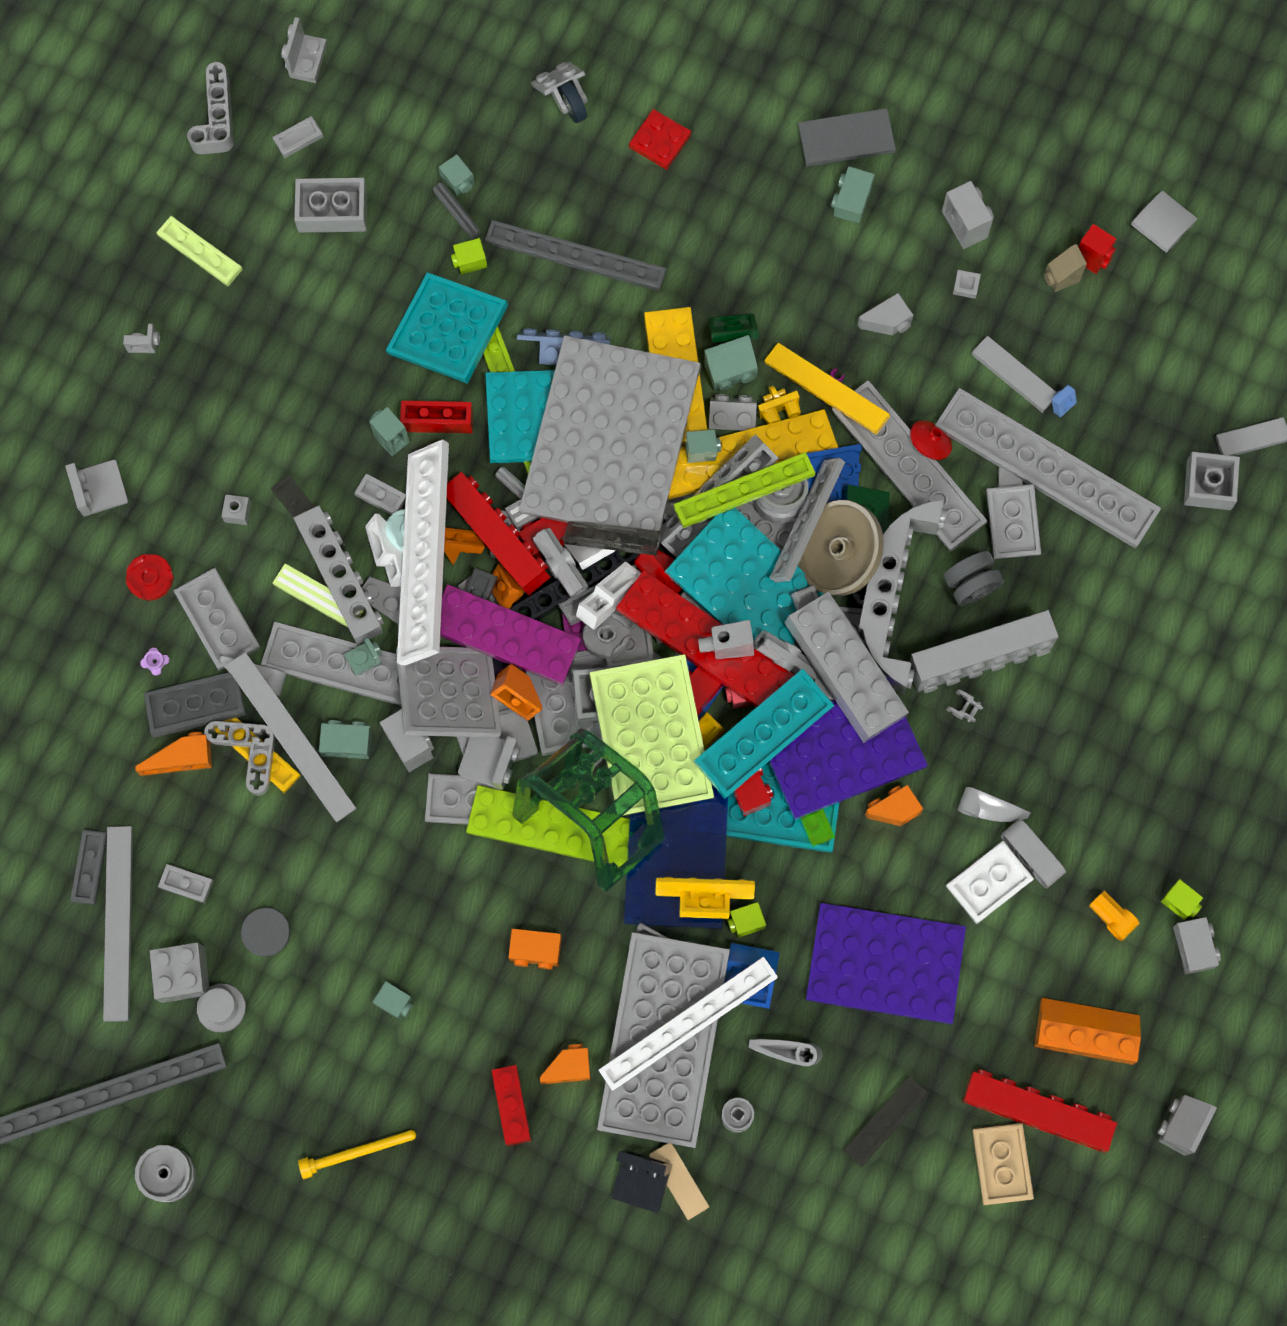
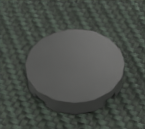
(265, 932)

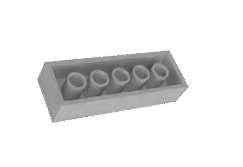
(983, 651)
(846, 667)

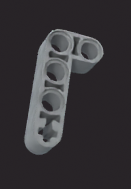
(216, 108)

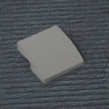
(1164, 221)

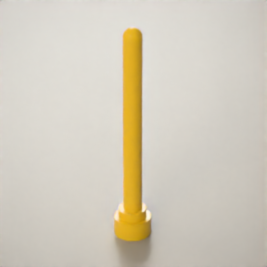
(310, 1166)

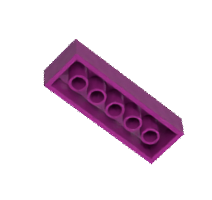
(507, 635)

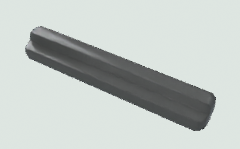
(456, 210)

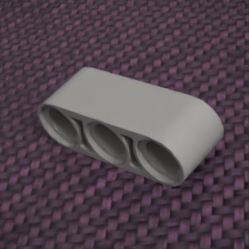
(1033, 853)

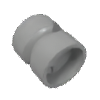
(737, 1115)

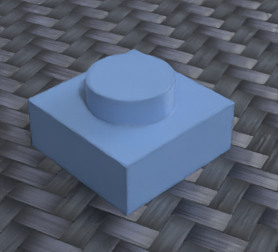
(1064, 400)

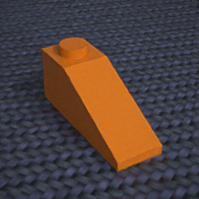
(182, 755)

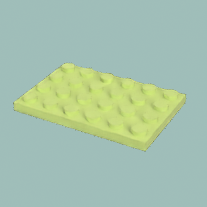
(653, 723)

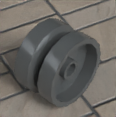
(973, 578)

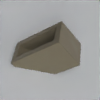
(1065, 269)

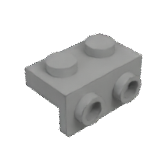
(732, 412)

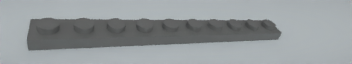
(111, 1093)

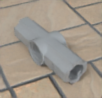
(560, 562)
(783, 654)

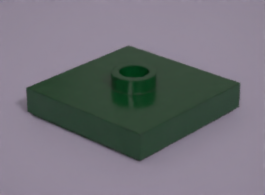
(733, 327)
(874, 500)

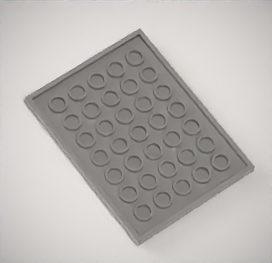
(610, 436)

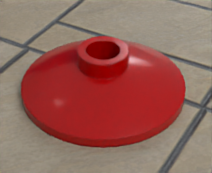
(930, 440)

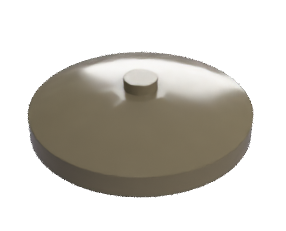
(843, 549)

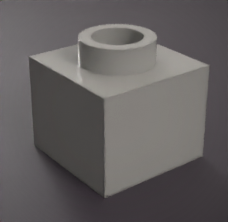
(238, 516)

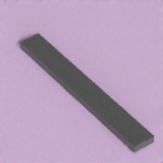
(575, 255)

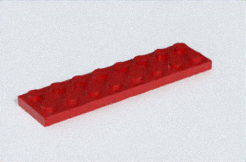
(679, 627)

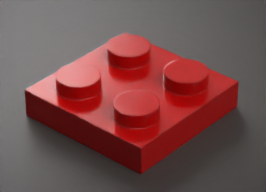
(660, 139)

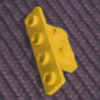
(705, 896)

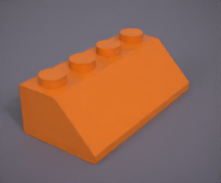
(1088, 1031)

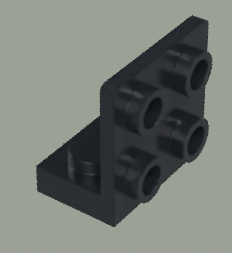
(641, 1180)

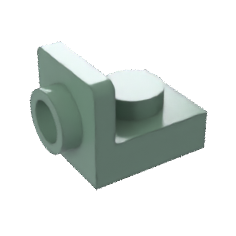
(364, 657)

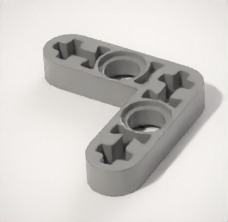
(256, 748)

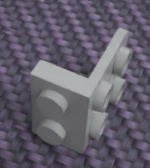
(489, 760)

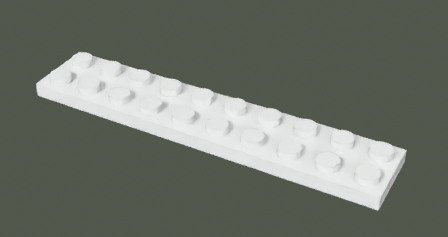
(423, 553)

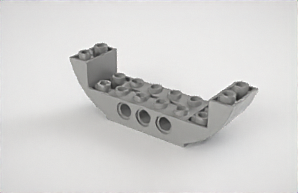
(876, 628)

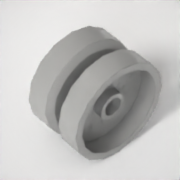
(783, 504)
(150, 1173)

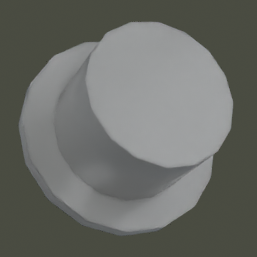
(221, 1008)

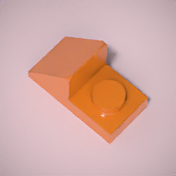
(461, 541)
(506, 588)

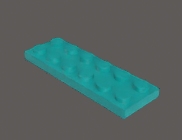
(763, 733)

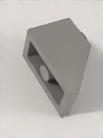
(887, 317)

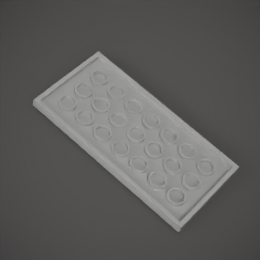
(658, 985)

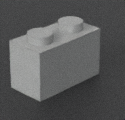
(1196, 945)

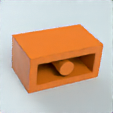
(535, 948)

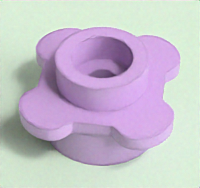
(153, 654)

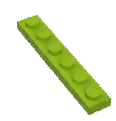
(744, 490)

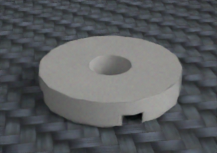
(612, 647)

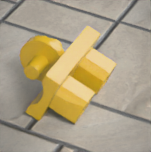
(776, 402)

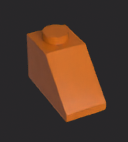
(516, 692)
(568, 1066)

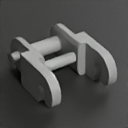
(969, 700)

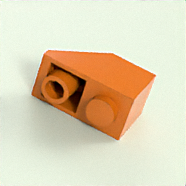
(897, 808)

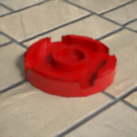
(149, 577)

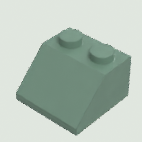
(730, 363)

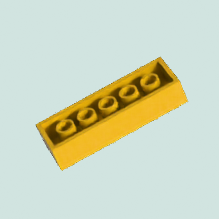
(672, 335)

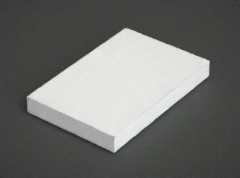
(989, 882)

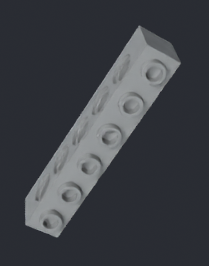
(749, 459)
(309, 524)

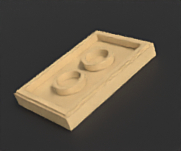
(1002, 1164)

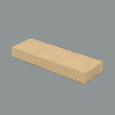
(681, 1182)

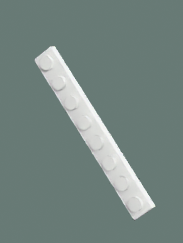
(688, 1023)

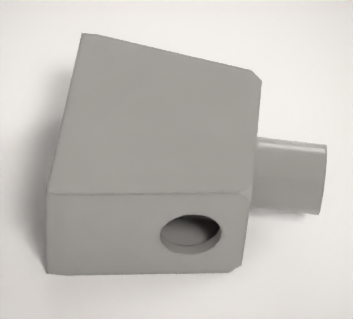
(738, 640)

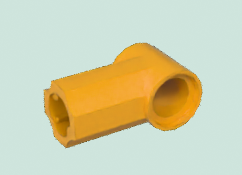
(1118, 920)

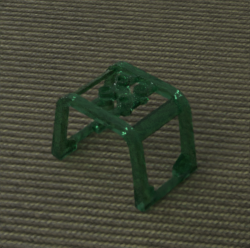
(580, 768)

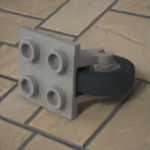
(570, 95)

